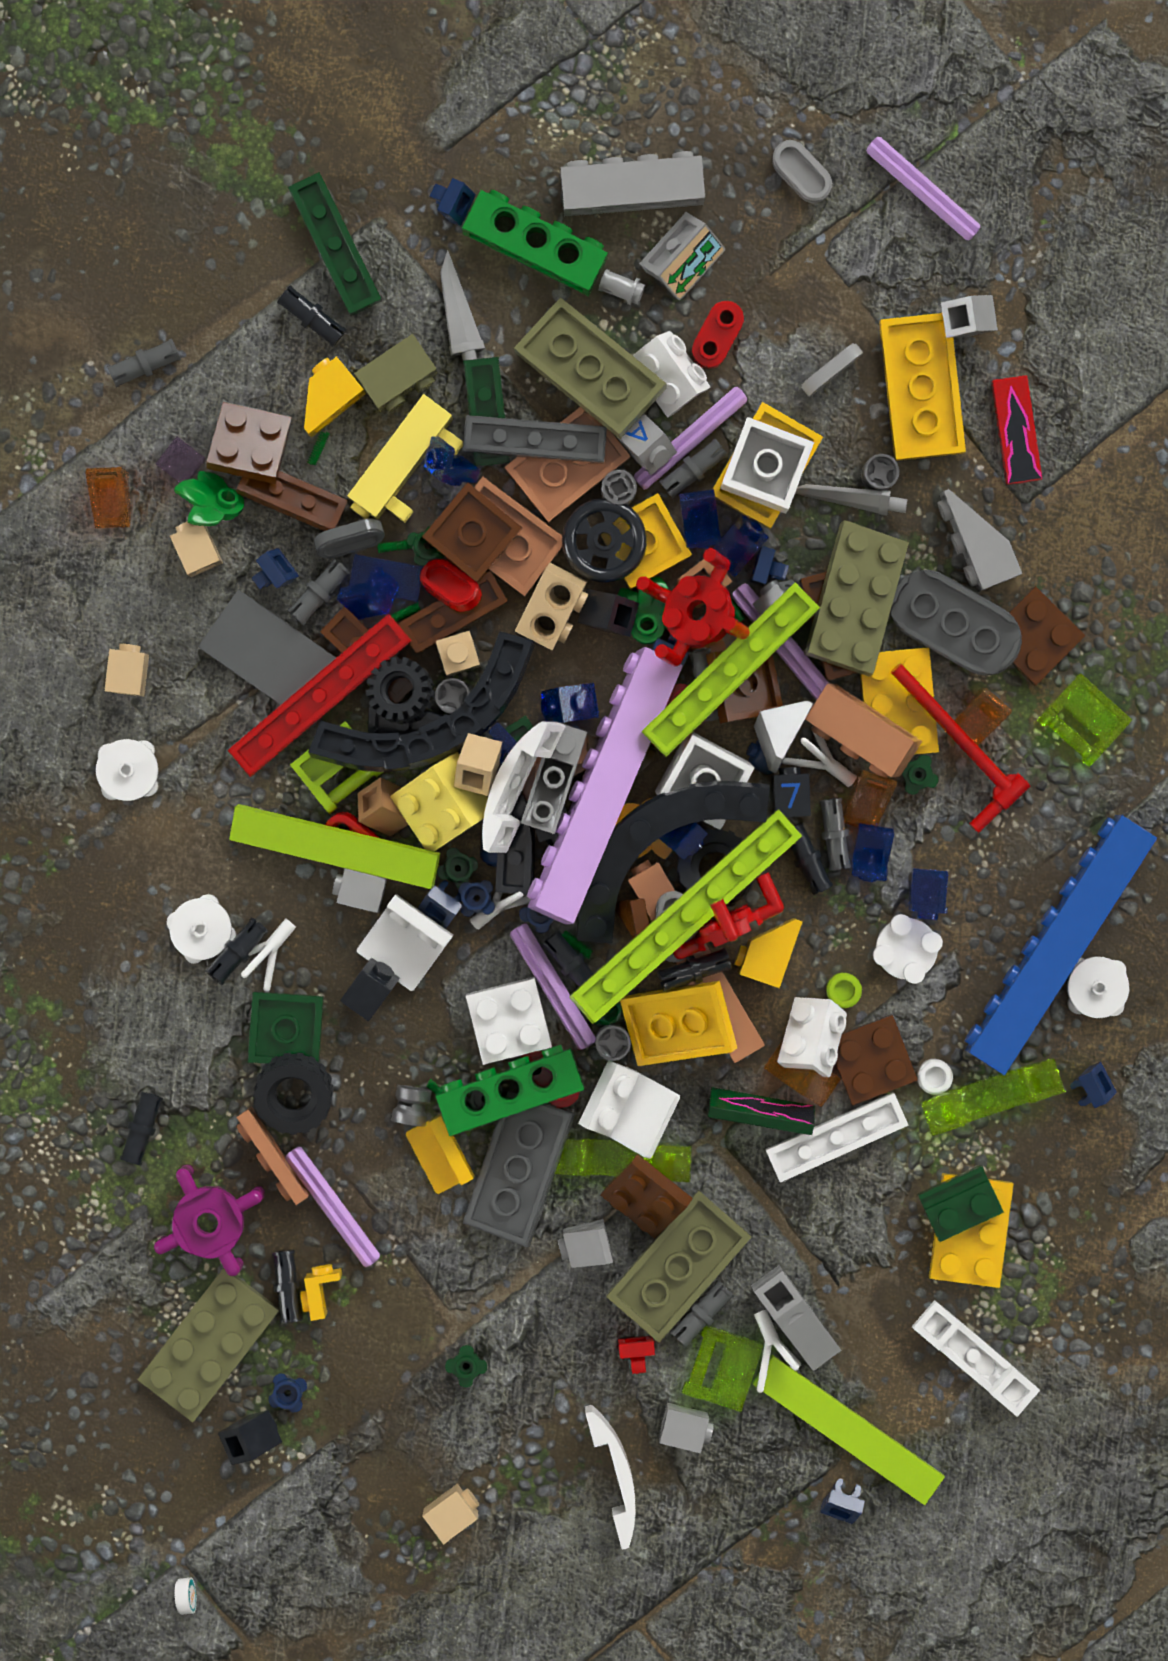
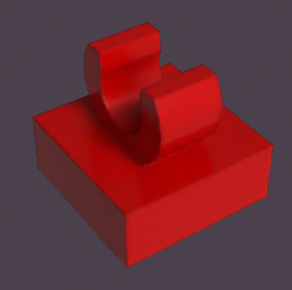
(636, 1349)

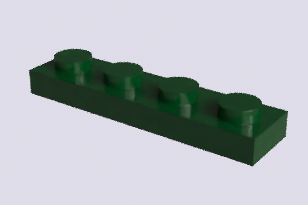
(335, 244)

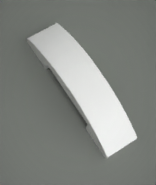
(498, 823)
(976, 1358)
(602, 1434)

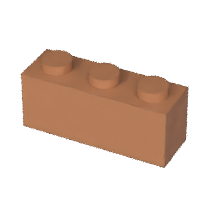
(862, 731)

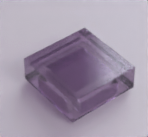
(180, 460)

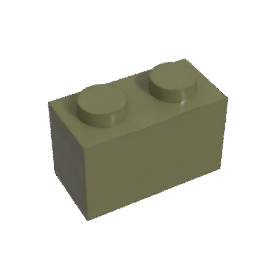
(397, 374)

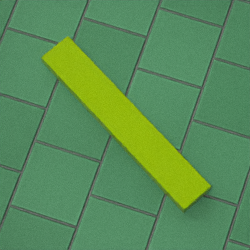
(730, 670)
(334, 846)
(850, 1431)

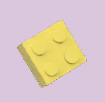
(436, 808)

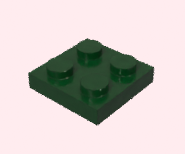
(284, 1025)

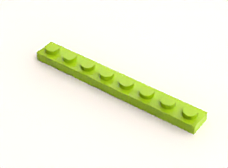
(684, 917)

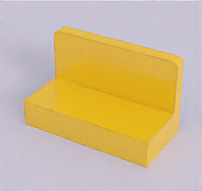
(439, 1155)

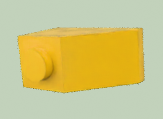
(329, 394)
(768, 953)

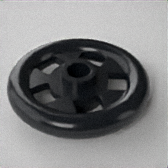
(581, 559)

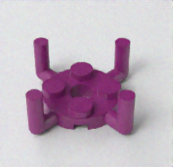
(217, 1202)

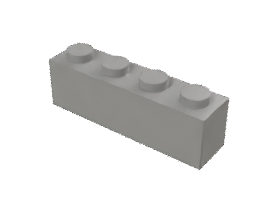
(632, 184)

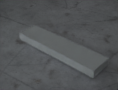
(534, 439)

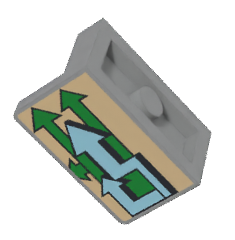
(683, 255)

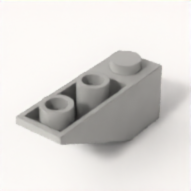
(984, 548)
(554, 782)
(795, 1317)

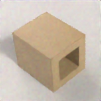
(195, 548)
(458, 653)
(127, 670)
(478, 764)
(451, 1513)

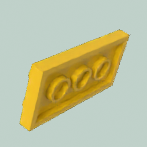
(922, 387)

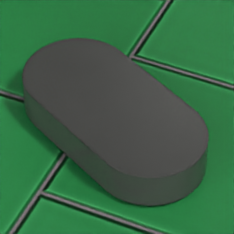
(349, 538)

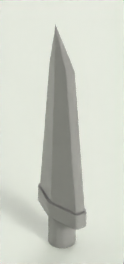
(461, 326)
(863, 499)

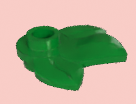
(211, 499)
(648, 610)

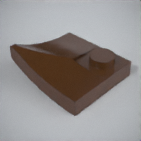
(633, 914)

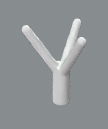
(827, 761)
(514, 900)
(269, 947)
(771, 1338)

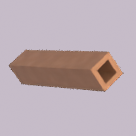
(651, 883)

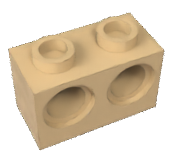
(547, 604)

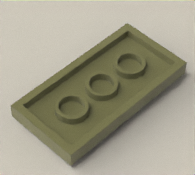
(590, 368)
(856, 598)
(678, 1266)
(208, 1344)

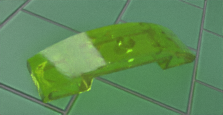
(992, 1096)
(609, 1157)

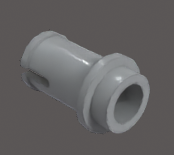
(622, 287)

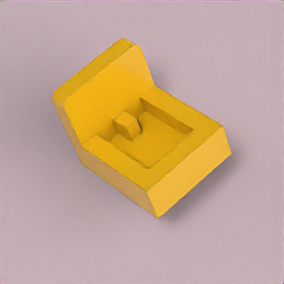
(313, 1298)

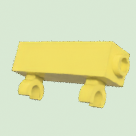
(400, 459)

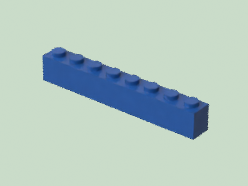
(1060, 943)

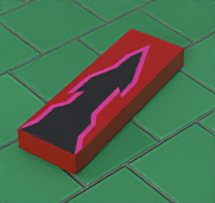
(1016, 430)

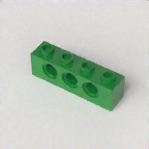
(513, 244)
(460, 1117)

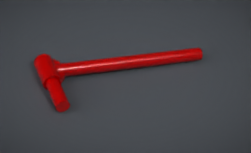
(1008, 787)

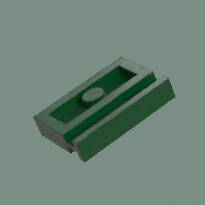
(960, 1203)

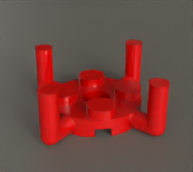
(681, 603)
(734, 923)

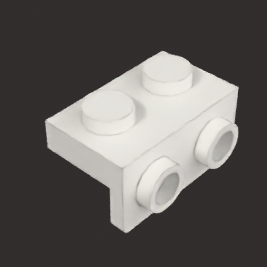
(669, 361)
(813, 1035)

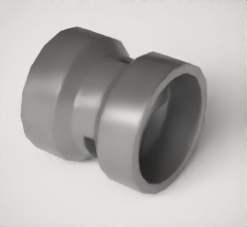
(884, 469)
(618, 491)
(448, 694)
(614, 1047)
(406, 1112)

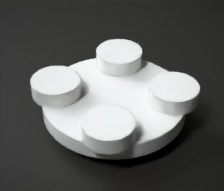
(127, 770)
(200, 928)
(907, 948)
(1097, 987)

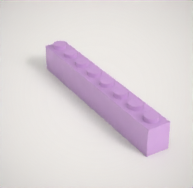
(604, 787)

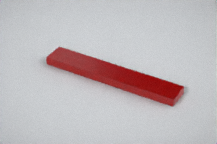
(319, 695)

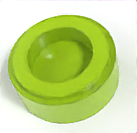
(844, 990)

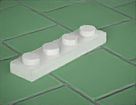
(837, 1137)

